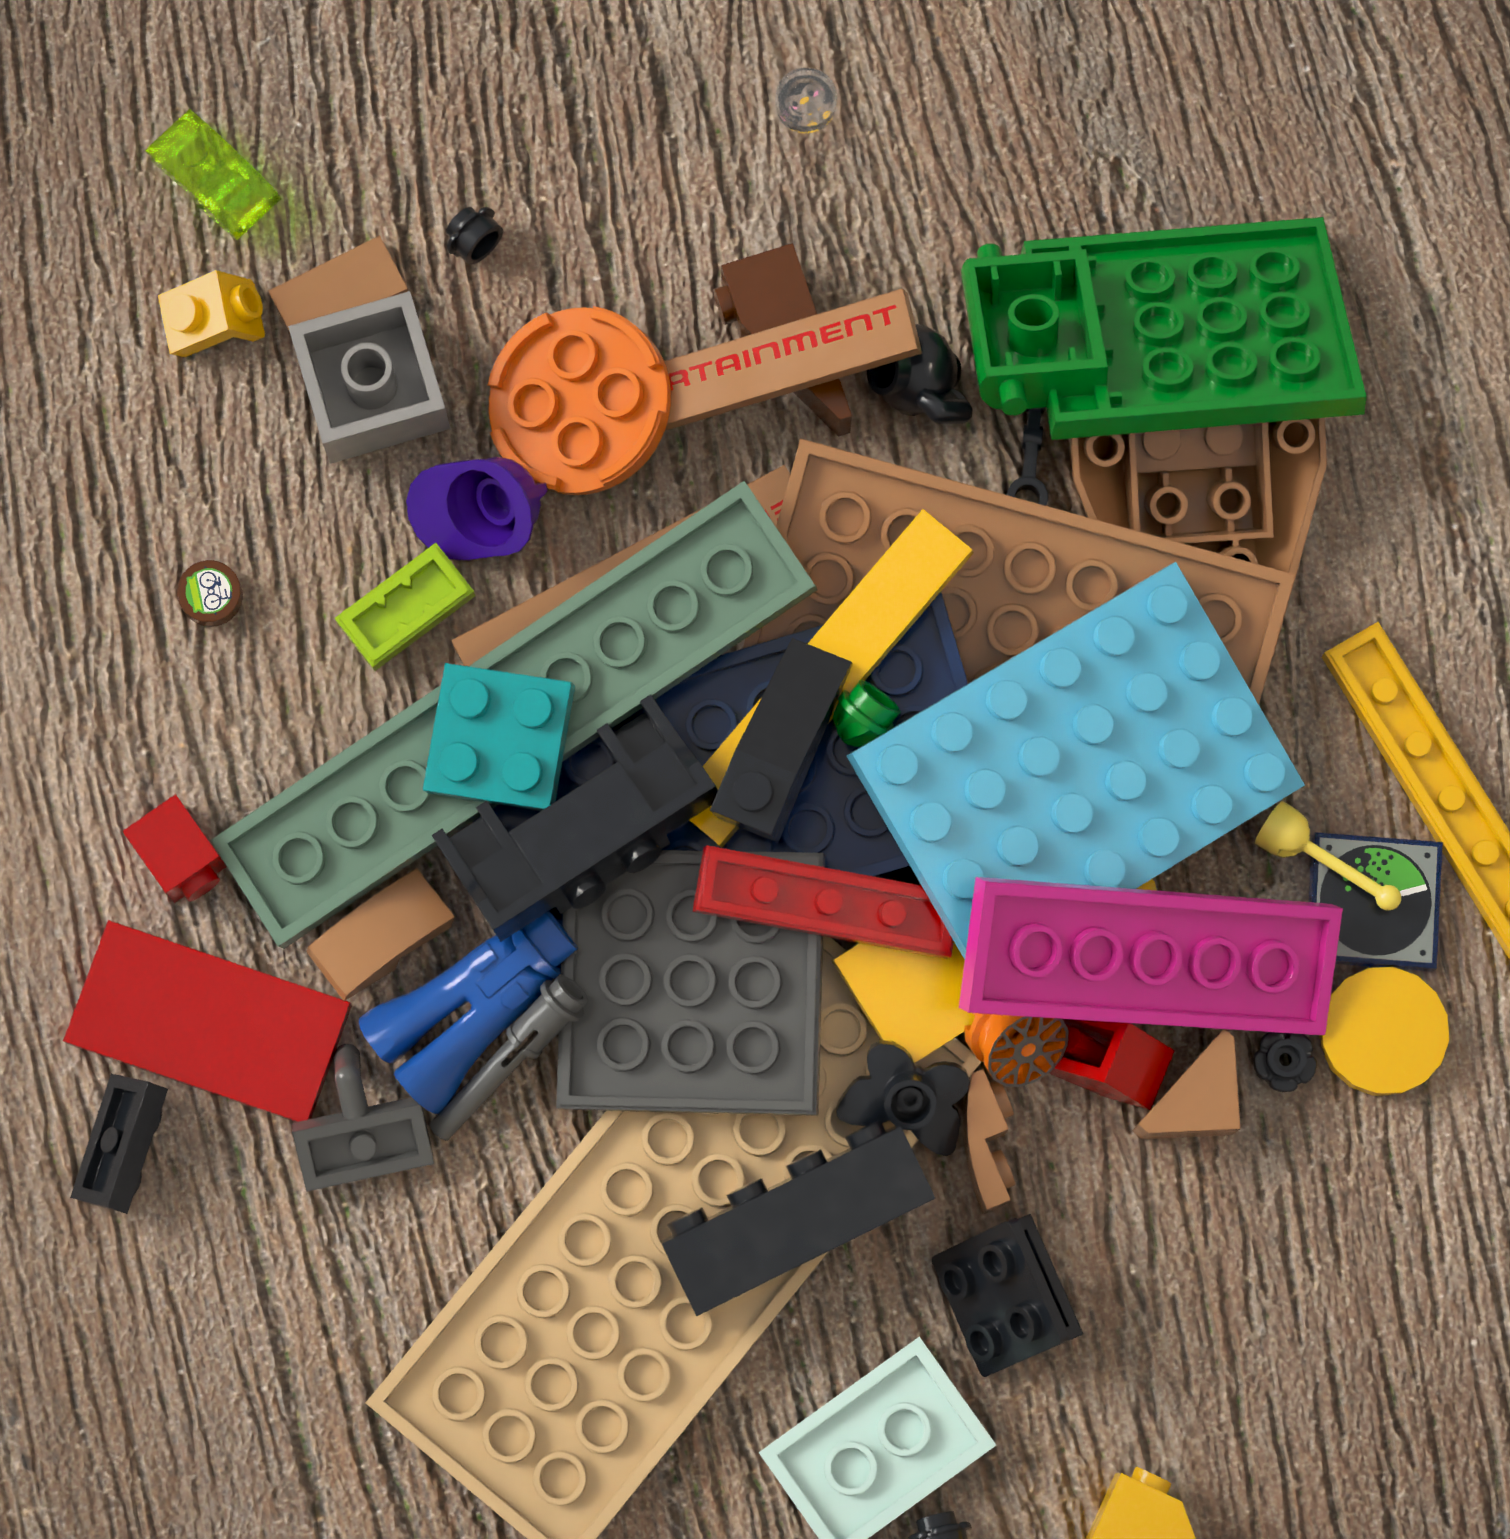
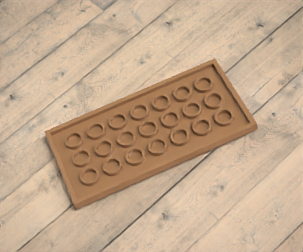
(1027, 567)

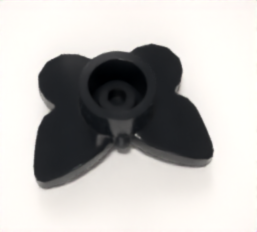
(907, 1096)

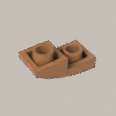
(379, 933)
(983, 1121)

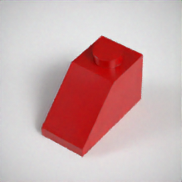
(1114, 1061)

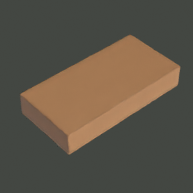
(339, 284)

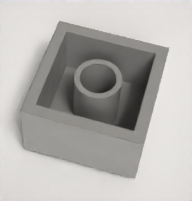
(369, 377)

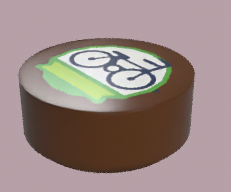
(210, 593)

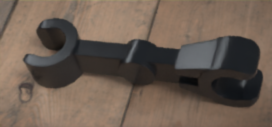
(1031, 445)

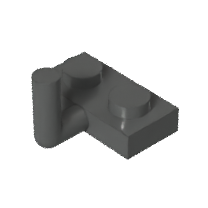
(361, 1138)

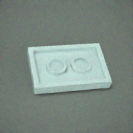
(878, 1447)

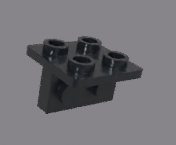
(1006, 1295)

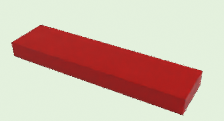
(819, 902)

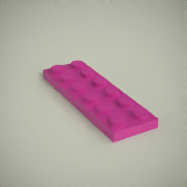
(1149, 957)

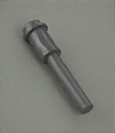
(548, 1015)

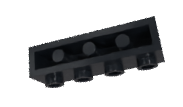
(796, 1219)

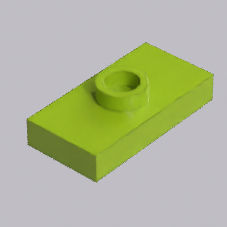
(405, 607)

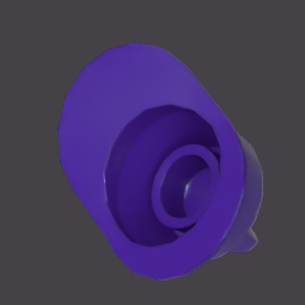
(475, 507)

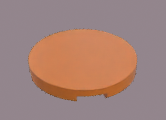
(579, 399)

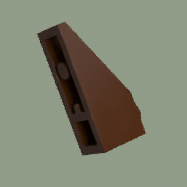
(771, 292)

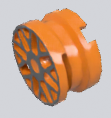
(1017, 1046)

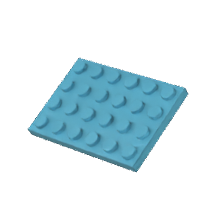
(1080, 756)

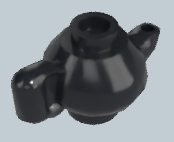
(924, 381)

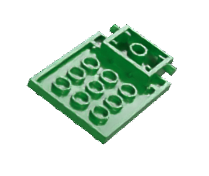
(1165, 329)

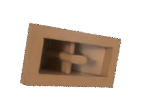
(1202, 1098)

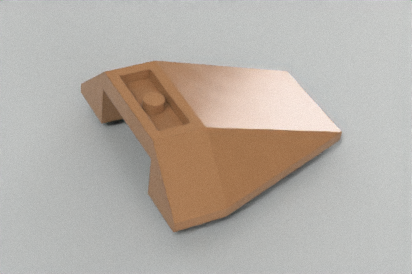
(1211, 488)

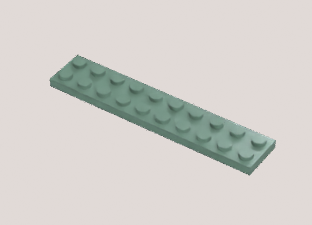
(614, 640)

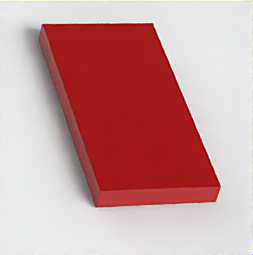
(207, 1022)

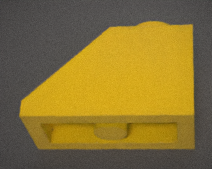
(1140, 1510)

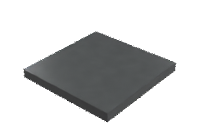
(689, 1002)

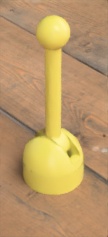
(1288, 833)

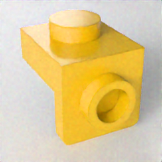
(211, 312)

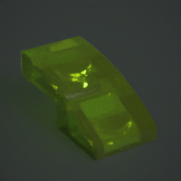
(213, 174)

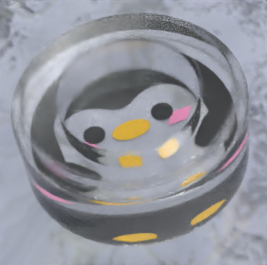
(806, 100)

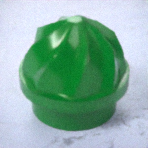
(864, 714)

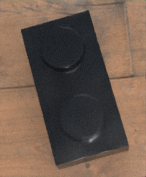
(119, 1143)

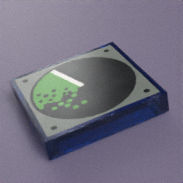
(1369, 934)

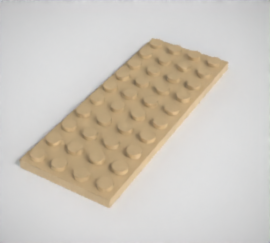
(573, 1339)

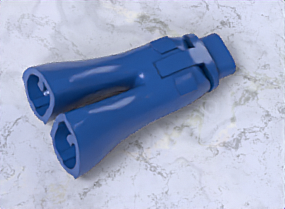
(497, 982)

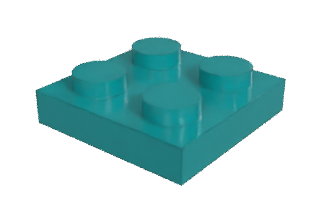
(498, 737)

